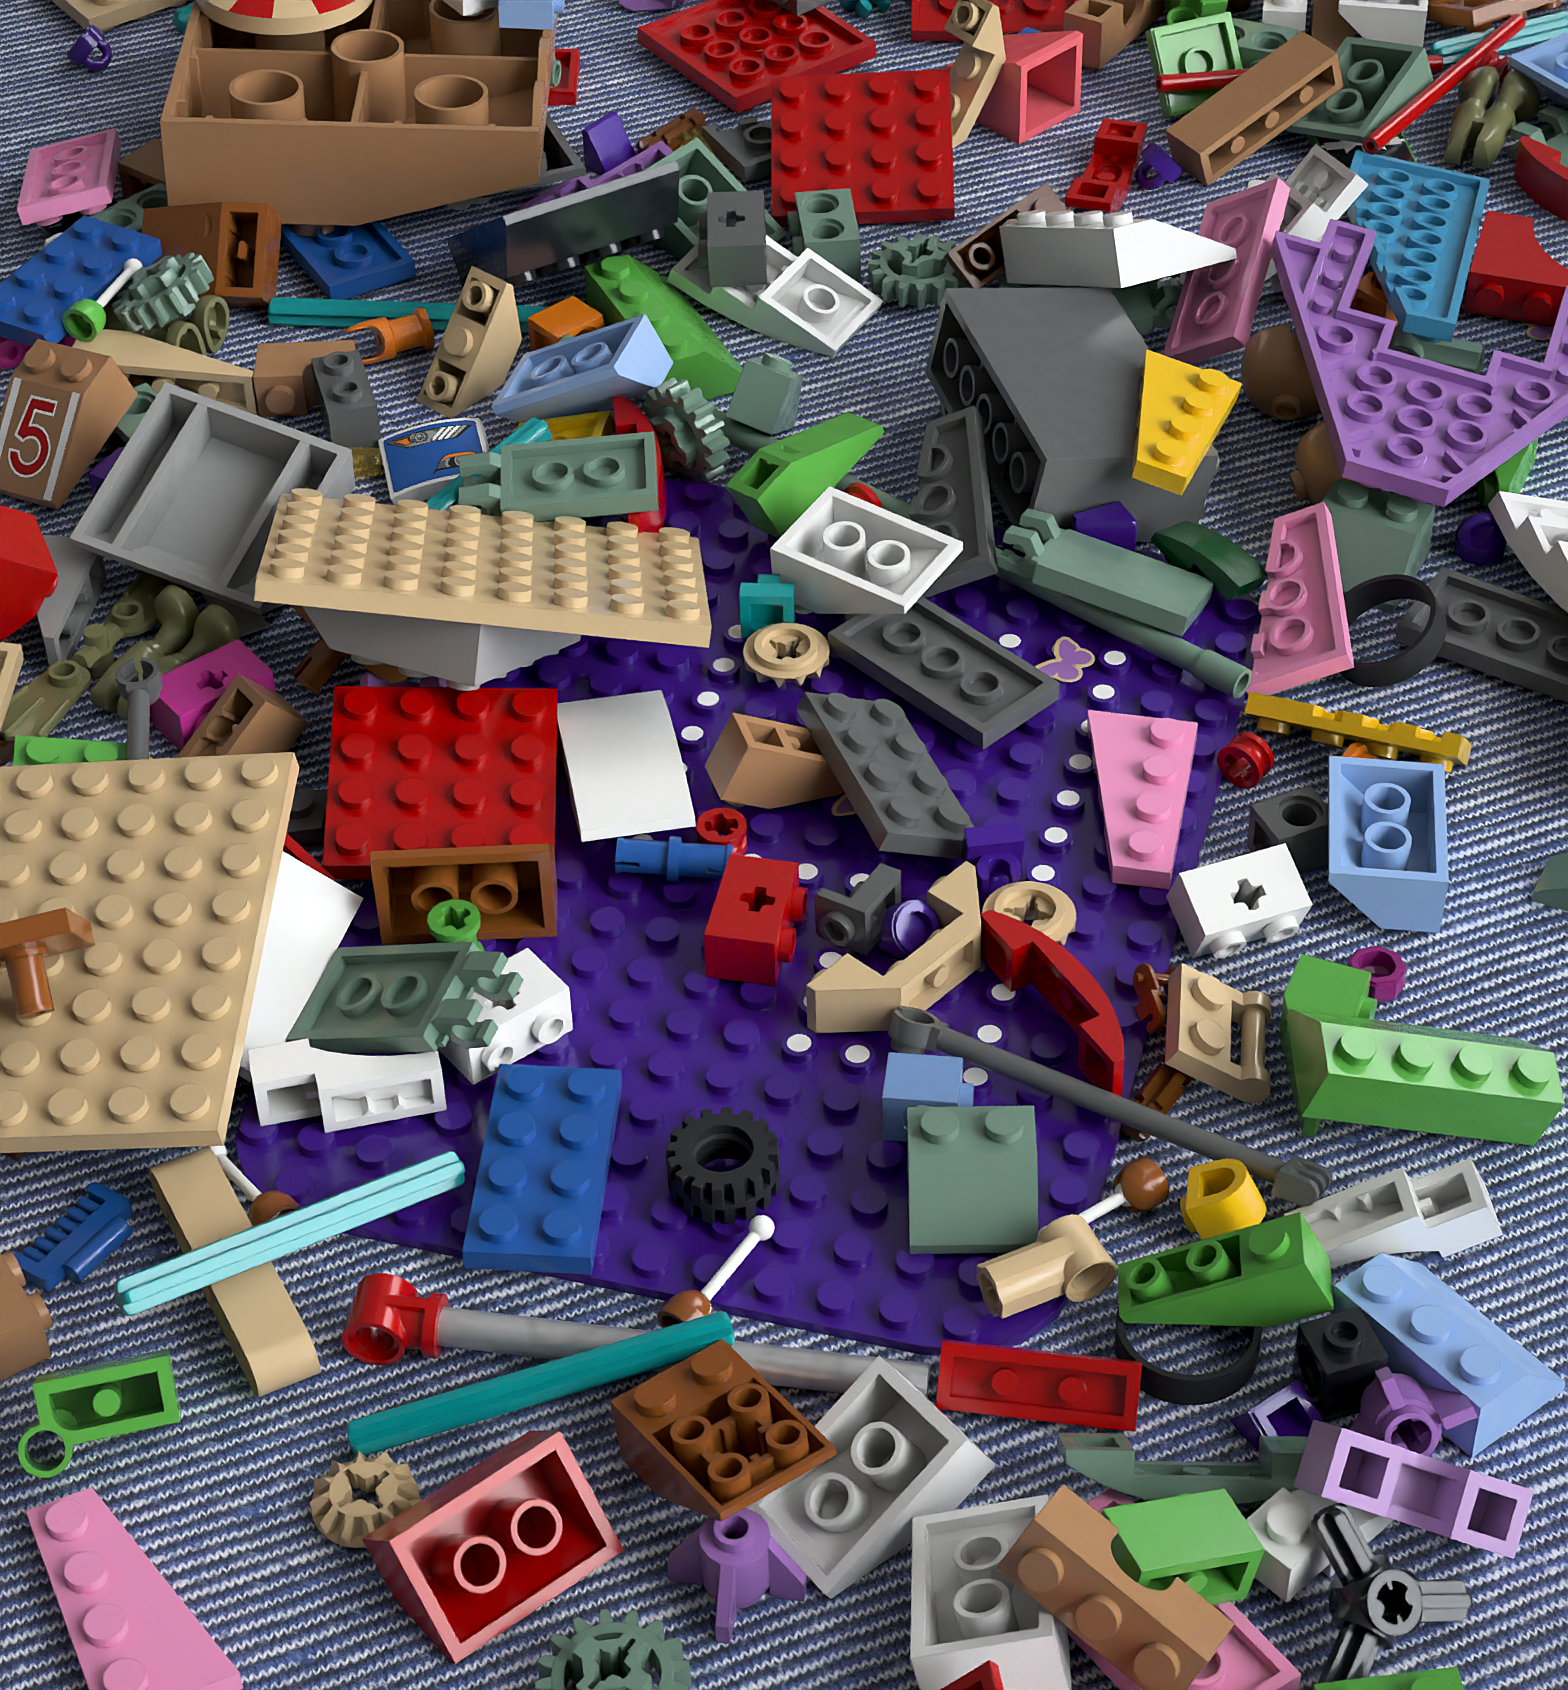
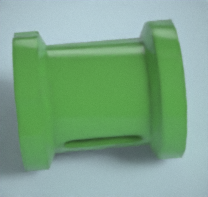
(455, 922)

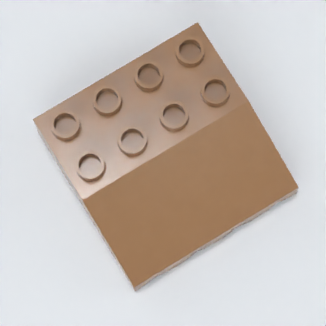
(357, 117)

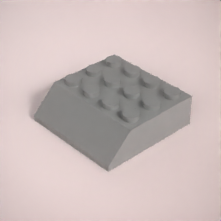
(203, 491)
(438, 648)

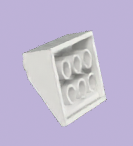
(1101, 249)

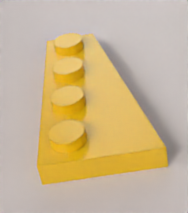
(1178, 419)
(1330, 729)

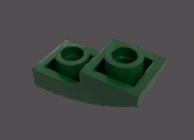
(1220, 559)

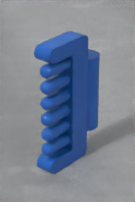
(86, 1243)

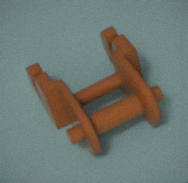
(1150, 996)

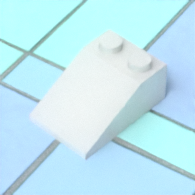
(859, 557)
(890, 1465)
(971, 1610)

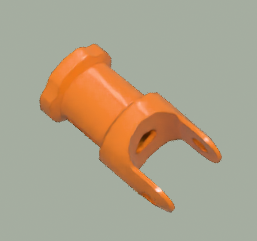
(398, 334)

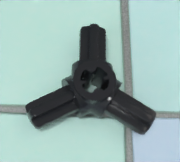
(1372, 1599)

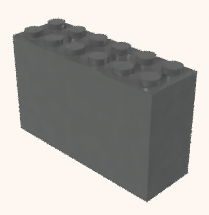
(1055, 402)

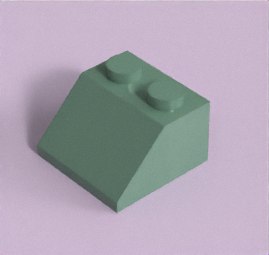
(1377, 534)
(971, 1179)

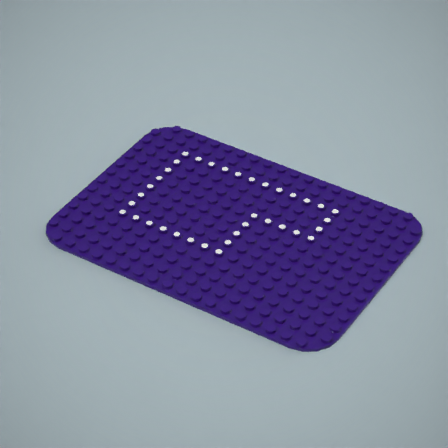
(702, 1042)

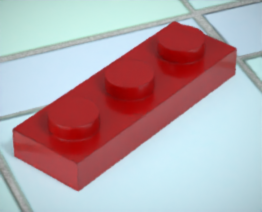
(1039, 1385)

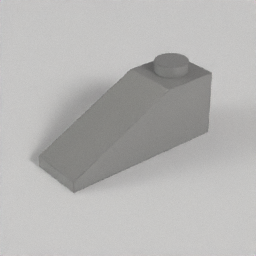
(74, 599)

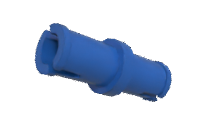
(671, 858)

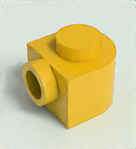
(1221, 1199)

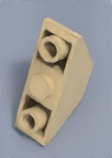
(475, 346)

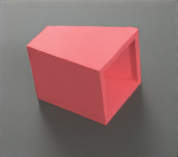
(1035, 85)

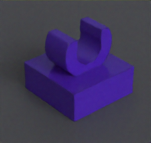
(994, 852)

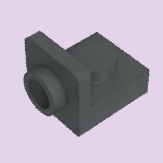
(858, 918)

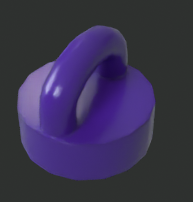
(85, 44)
(1161, 162)
(1480, 540)
(907, 927)

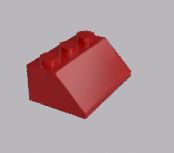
(494, 1543)

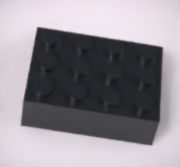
(571, 228)

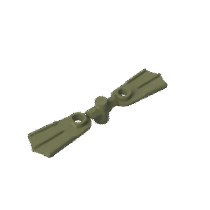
(47, 699)

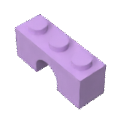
(1413, 1488)

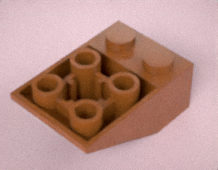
(234, 240)
(714, 1434)

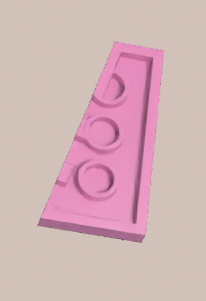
(1304, 606)
(1141, 791)
(119, 1607)

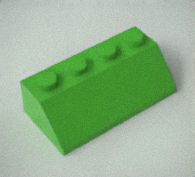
(627, 288)
(1423, 1078)

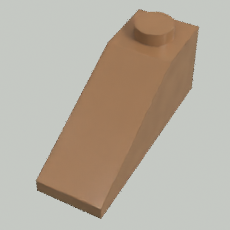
(768, 764)

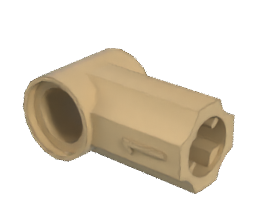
(1060, 1262)

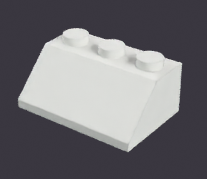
(1387, 19)

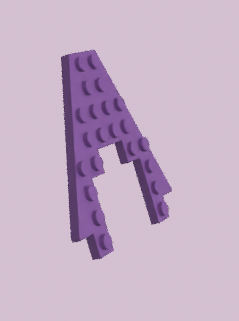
(1397, 415)

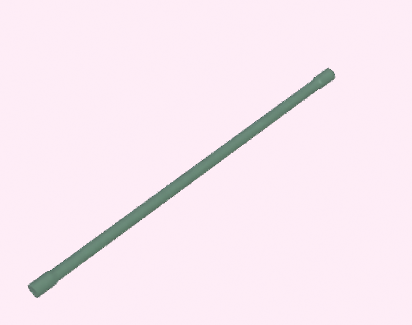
(1202, 664)

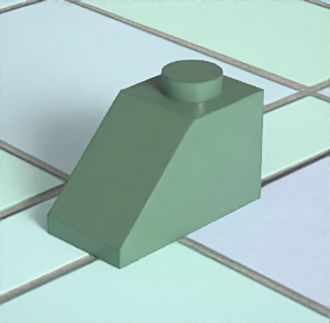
(767, 394)

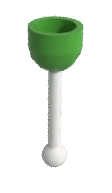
(87, 317)

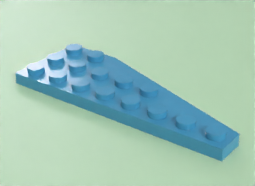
(1423, 237)

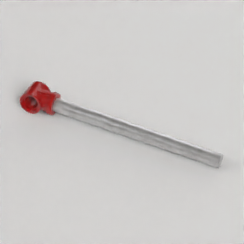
(392, 1317)

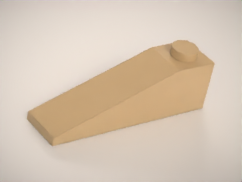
(157, 362)

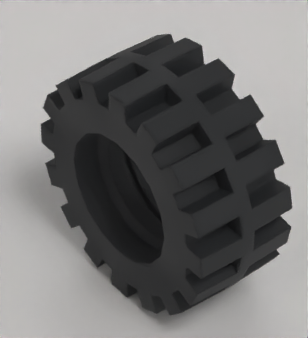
(724, 1192)

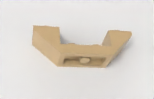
(976, 64)
(860, 999)

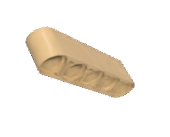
(250, 1306)

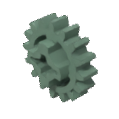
(913, 270)
(162, 292)
(687, 431)
(614, 1657)

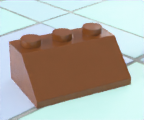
(506, 883)

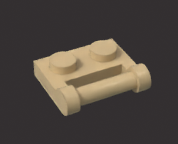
(1200, 1033)

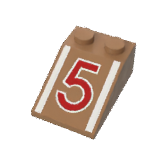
(57, 420)

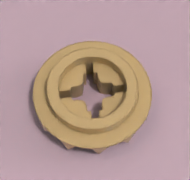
(784, 641)
(1052, 907)
(349, 1520)

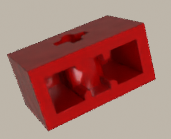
(754, 920)

